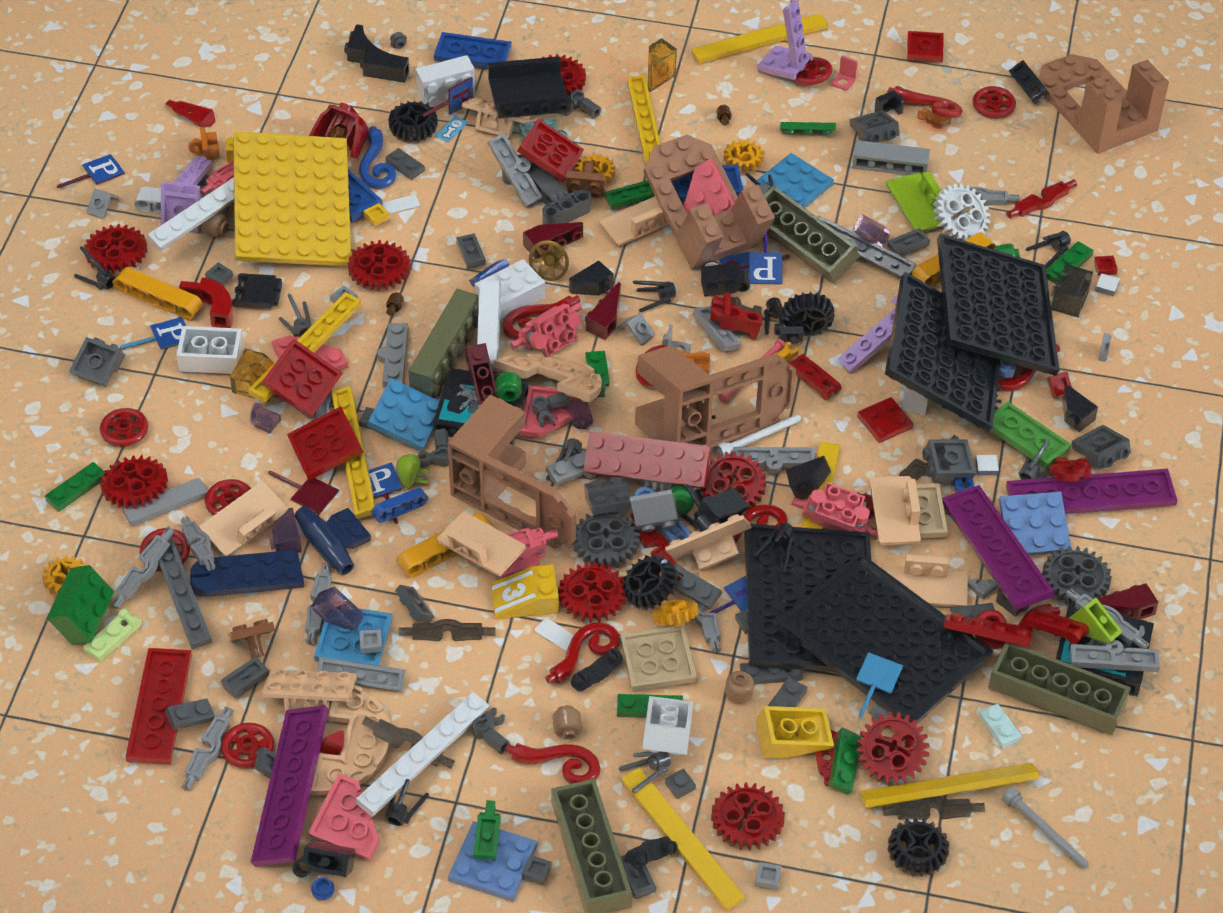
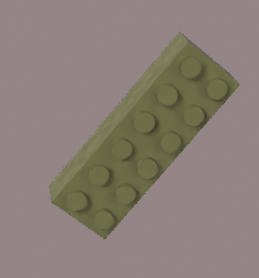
(809, 236)
(445, 344)
(1059, 687)
(591, 847)

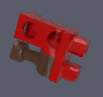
(735, 316)

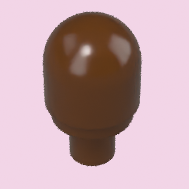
(724, 114)
(394, 303)

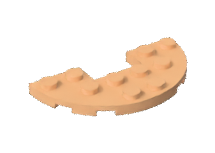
(574, 376)
(361, 751)

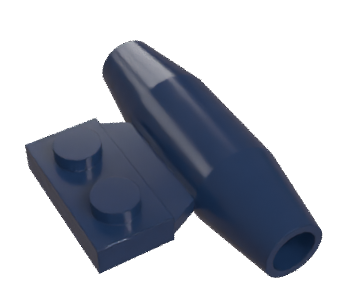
(334, 536)

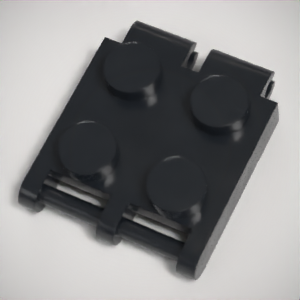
(258, 291)

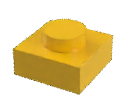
(376, 214)

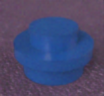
(322, 888)

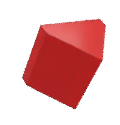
(333, 743)

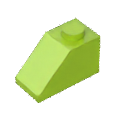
(1100, 623)

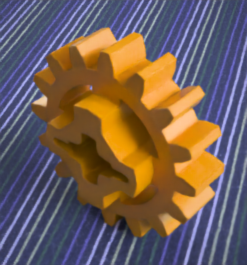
(744, 154)
(602, 166)
(57, 572)
(675, 613)

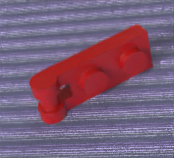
(815, 376)
(1057, 625)

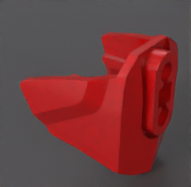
(346, 118)

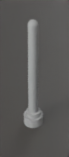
(1013, 798)

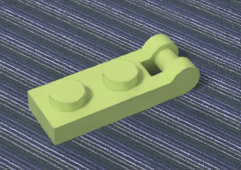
(112, 635)

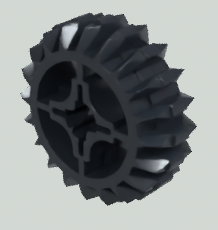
(409, 124)
(810, 311)
(652, 586)
(918, 854)

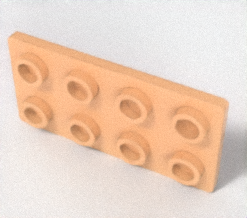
(488, 120)
(634, 221)
(896, 510)
(243, 519)
(481, 543)
(711, 545)
(932, 580)
(309, 688)

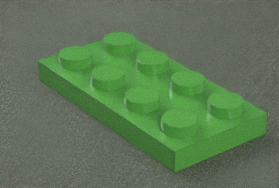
(1028, 435)

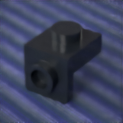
(889, 102)
(788, 334)

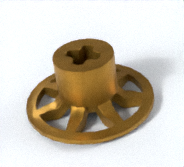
(550, 259)

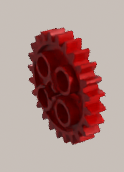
(572, 74)
(116, 247)
(379, 265)
(134, 482)
(750, 487)
(592, 592)
(902, 730)
(766, 824)

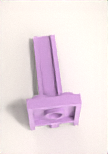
(791, 60)
(183, 190)
(869, 343)

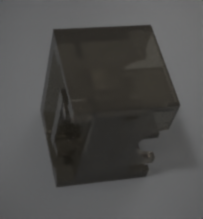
(1071, 290)

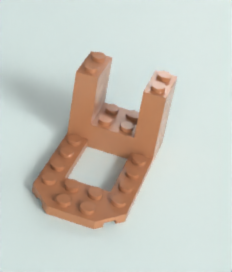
(1108, 110)
(699, 232)
(689, 395)
(486, 463)

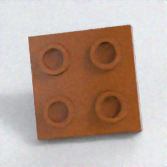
(586, 180)
(252, 635)

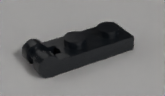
(1028, 81)

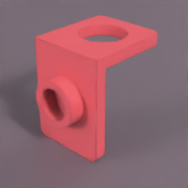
(847, 71)

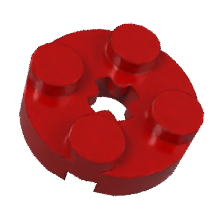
(1070, 470)

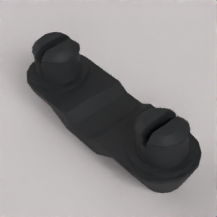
(597, 671)
(651, 851)

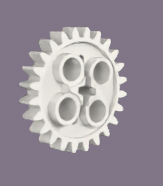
(955, 200)

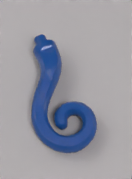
(376, 143)

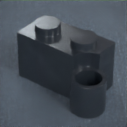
(724, 278)
(720, 508)
(325, 859)

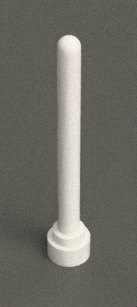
(723, 447)

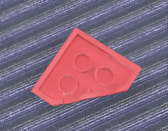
(710, 188)
(330, 354)
(560, 415)
(344, 822)

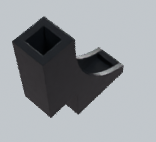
(373, 60)

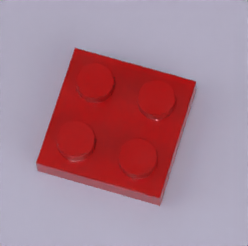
(925, 46)
(885, 420)

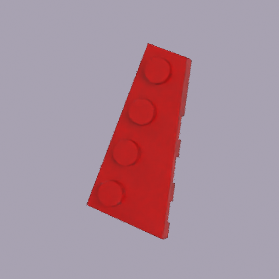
(990, 629)

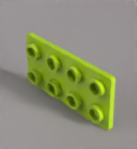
(916, 197)

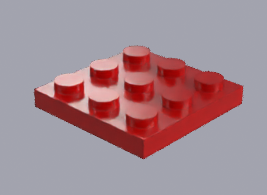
(550, 150)
(301, 378)
(325, 443)

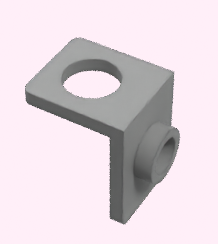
(99, 202)
(638, 327)
(667, 340)

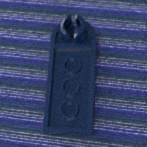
(248, 574)

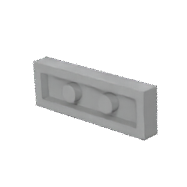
(723, 338)

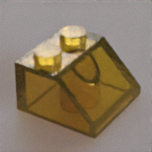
(661, 63)
(248, 371)

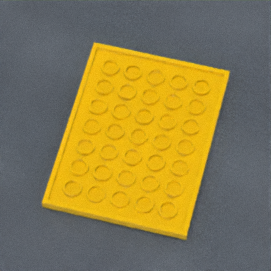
(291, 199)

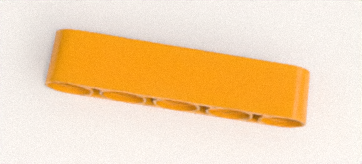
(930, 271)
(157, 293)
(428, 554)

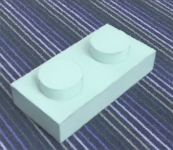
(1000, 726)

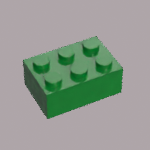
(80, 604)

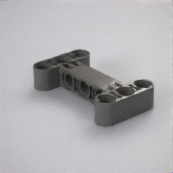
(560, 205)

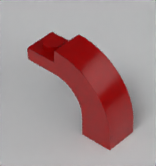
(215, 296)

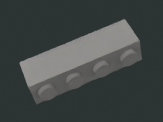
(890, 158)

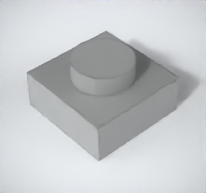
(370, 641)
(768, 876)

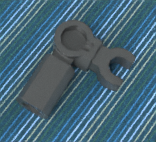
(585, 104)
(541, 406)
(438, 456)
(484, 730)

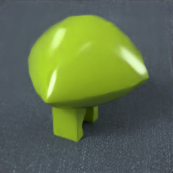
(407, 469)

